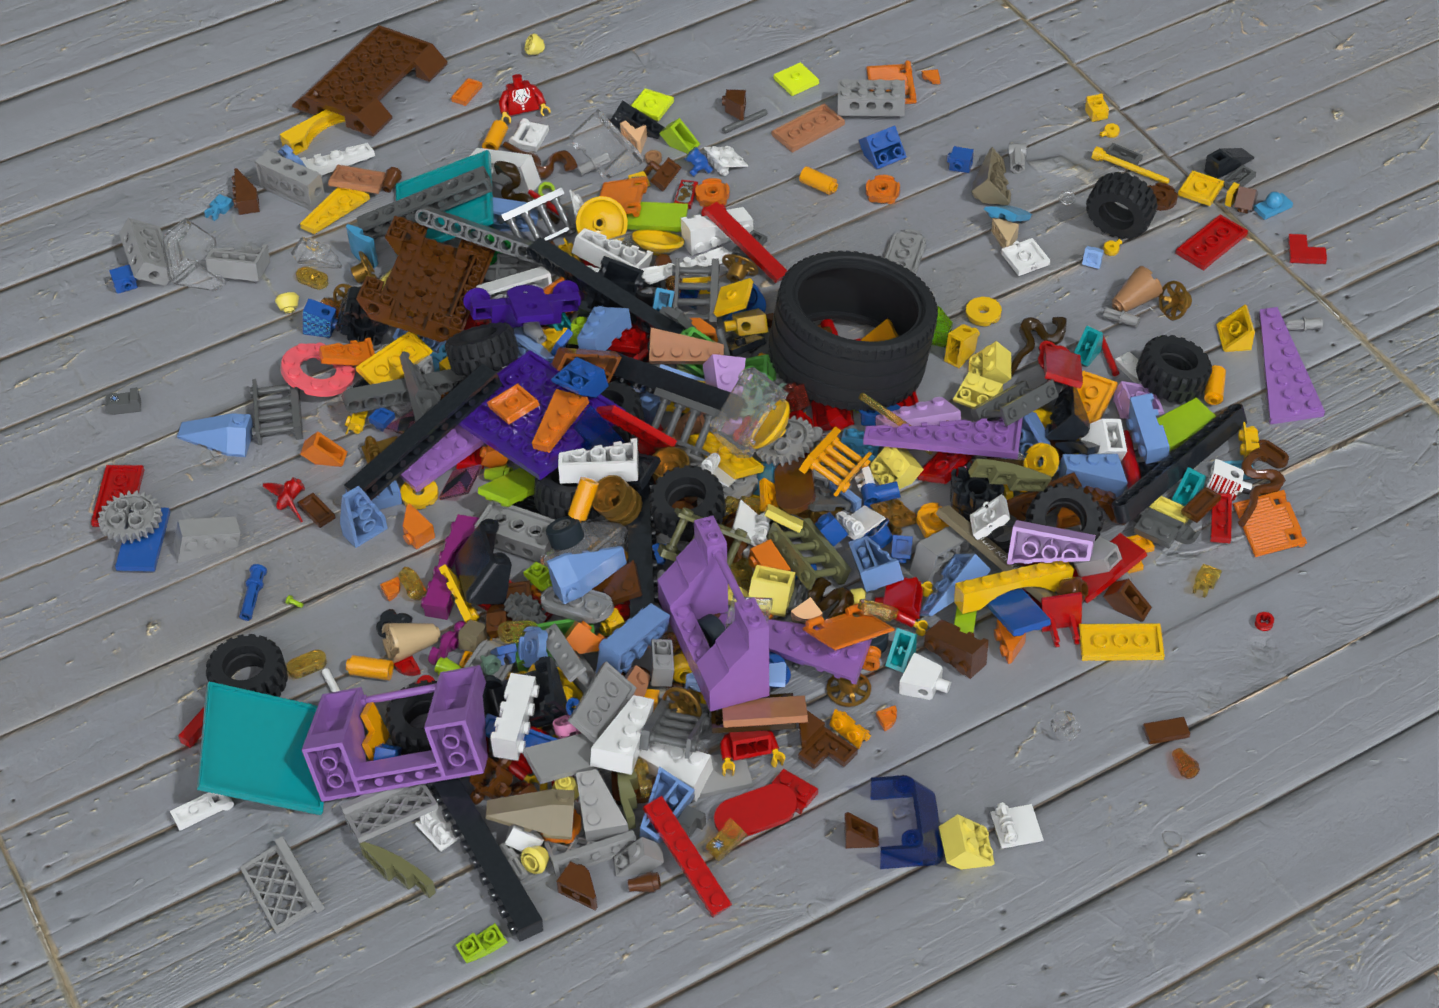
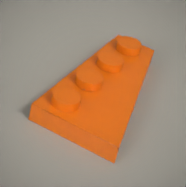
(558, 418)

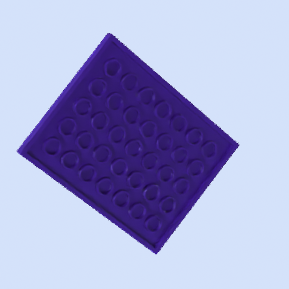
(516, 438)

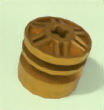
(670, 458)
(617, 500)

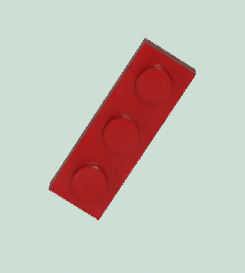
(1222, 520)

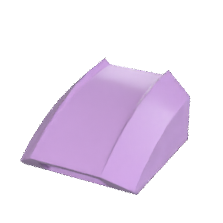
(1128, 389)

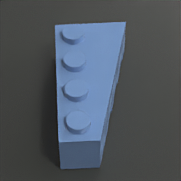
(633, 638)

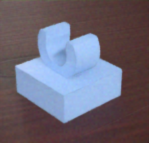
(1093, 257)

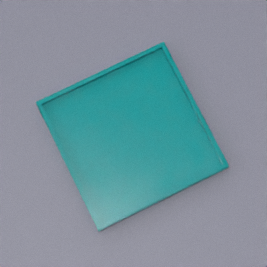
(476, 210)
(256, 748)

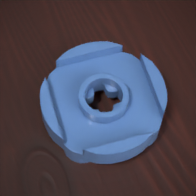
(287, 152)
(532, 645)

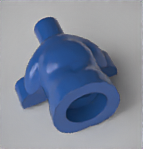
(698, 160)

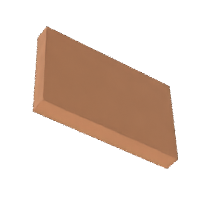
(357, 179)

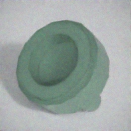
(490, 664)

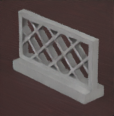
(370, 804)
(591, 853)
(299, 879)

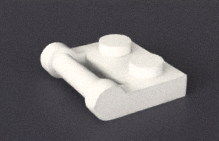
(533, 138)

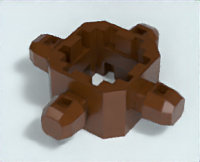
(498, 786)

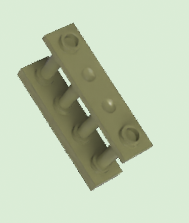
(819, 546)
(670, 550)

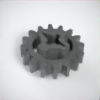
(524, 608)

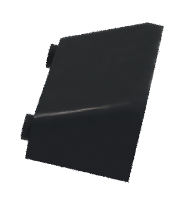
(621, 274)
(481, 572)
(550, 700)

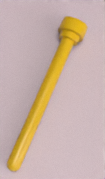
(1100, 154)

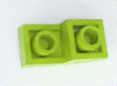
(576, 327)
(538, 576)
(965, 621)
(478, 946)

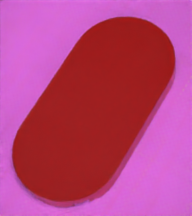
(758, 809)

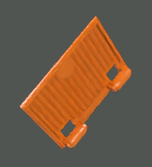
(892, 72)
(626, 193)
(1271, 524)
(846, 628)

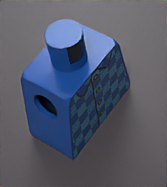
(319, 319)

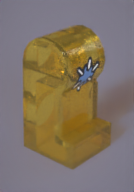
(725, 840)

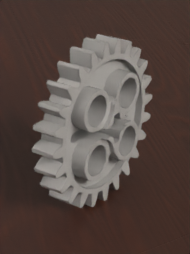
(792, 445)
(130, 517)

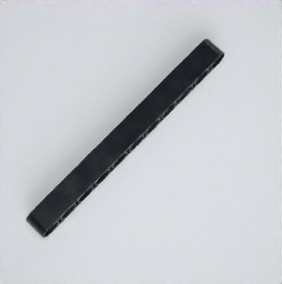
(599, 287)
(1174, 466)

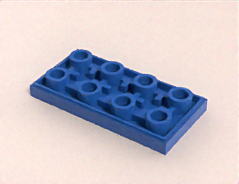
(143, 554)
(1018, 612)

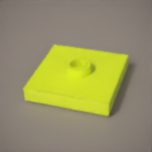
(796, 79)
(653, 103)

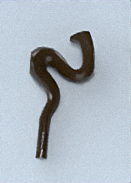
(507, 192)
(1029, 324)
(842, 595)

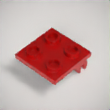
(1063, 612)

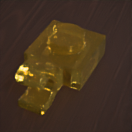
(753, 503)

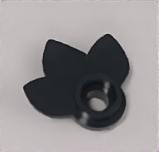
(390, 616)

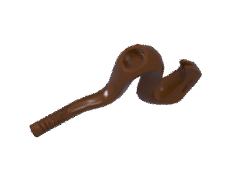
(547, 170)
(1275, 477)

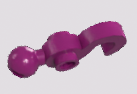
(449, 642)

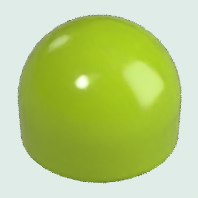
(544, 185)

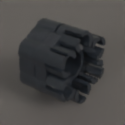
(356, 321)
(970, 493)

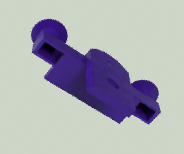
(524, 304)

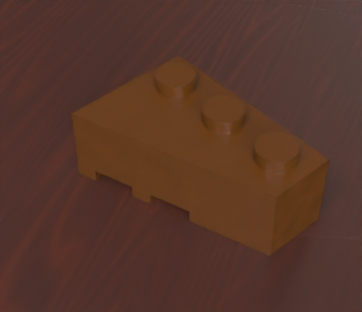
(957, 648)

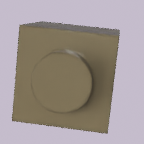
(472, 635)

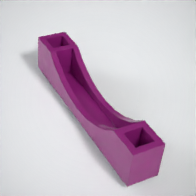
(439, 598)

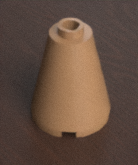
(1137, 290)

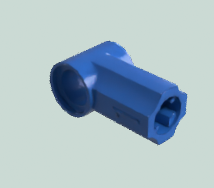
(874, 494)

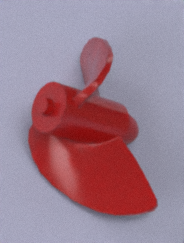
(286, 493)

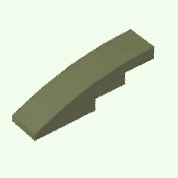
(1015, 476)
(627, 784)
(392, 866)

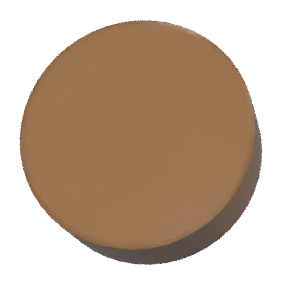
(653, 155)

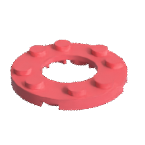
(296, 377)

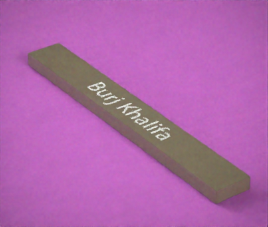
(986, 547)

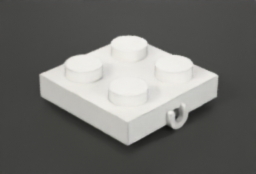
(1025, 256)
(987, 519)

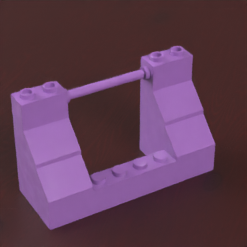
(697, 585)
(452, 727)

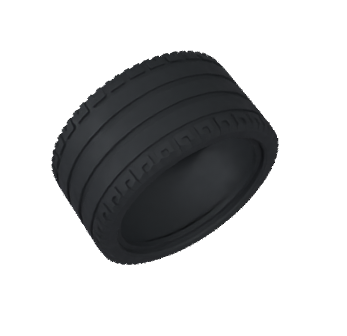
(858, 290)

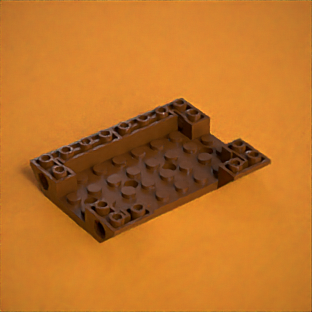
(367, 74)
(441, 308)

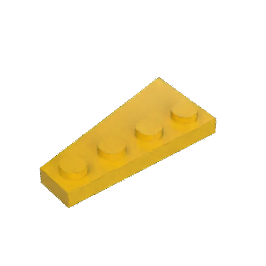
(334, 207)

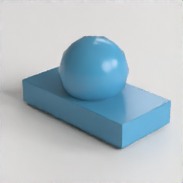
(1273, 205)

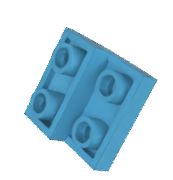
(1009, 212)
(363, 243)
(854, 440)

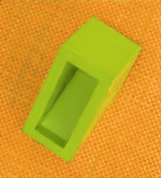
(679, 136)

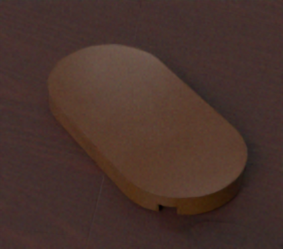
(793, 487)

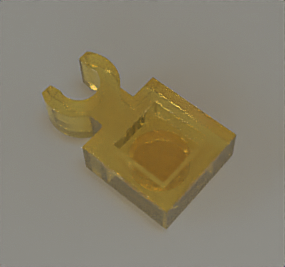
(1206, 578)

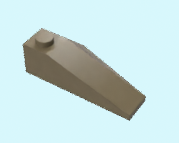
(990, 181)
(540, 811)

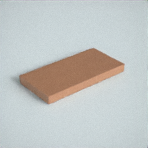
(808, 127)
(766, 712)

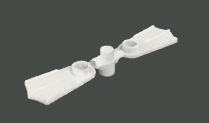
(658, 273)

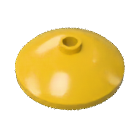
(608, 211)
(657, 241)
(773, 425)

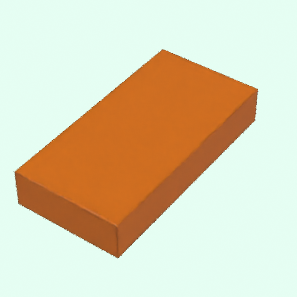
(466, 91)

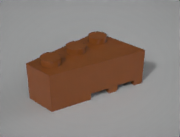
(604, 359)

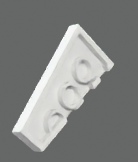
(328, 163)

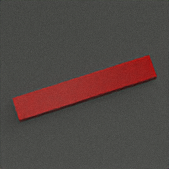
(745, 241)

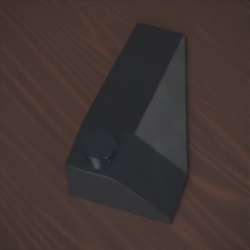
(1069, 418)

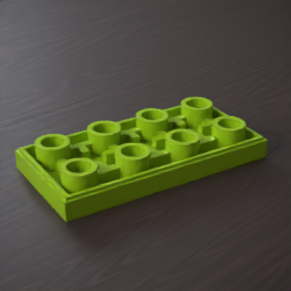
(658, 216)
(1185, 422)
(509, 487)

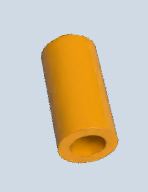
(495, 135)
(818, 180)
(1215, 386)
(583, 499)
(370, 667)

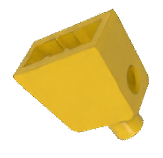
(754, 320)
(961, 345)

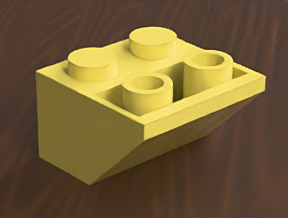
(992, 363)
(976, 390)
(895, 465)
(773, 584)
(966, 843)

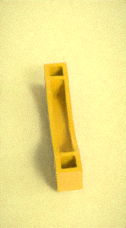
(301, 135)
(978, 592)

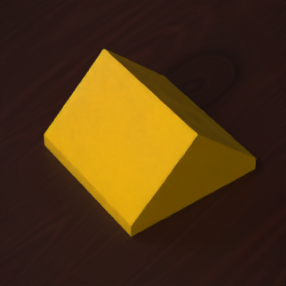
(1236, 331)

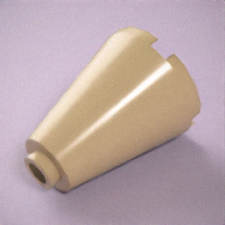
(408, 639)

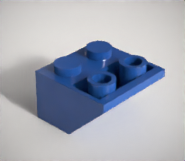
(883, 147)
(582, 378)

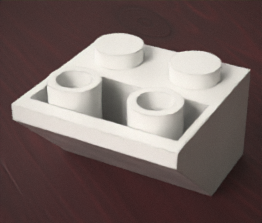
(1109, 436)

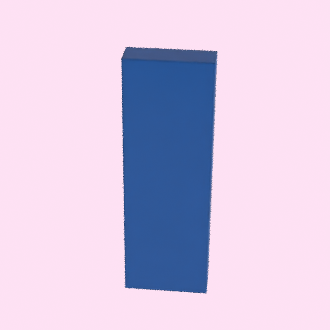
(562, 342)

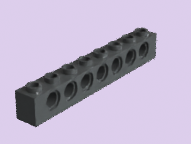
(440, 196)

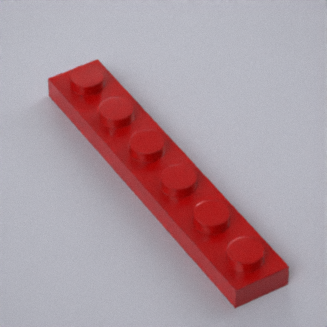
(687, 856)

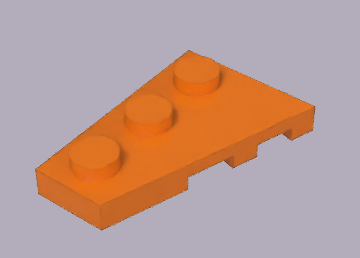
(346, 354)

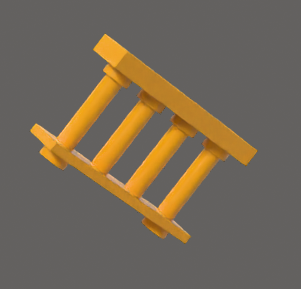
(825, 448)

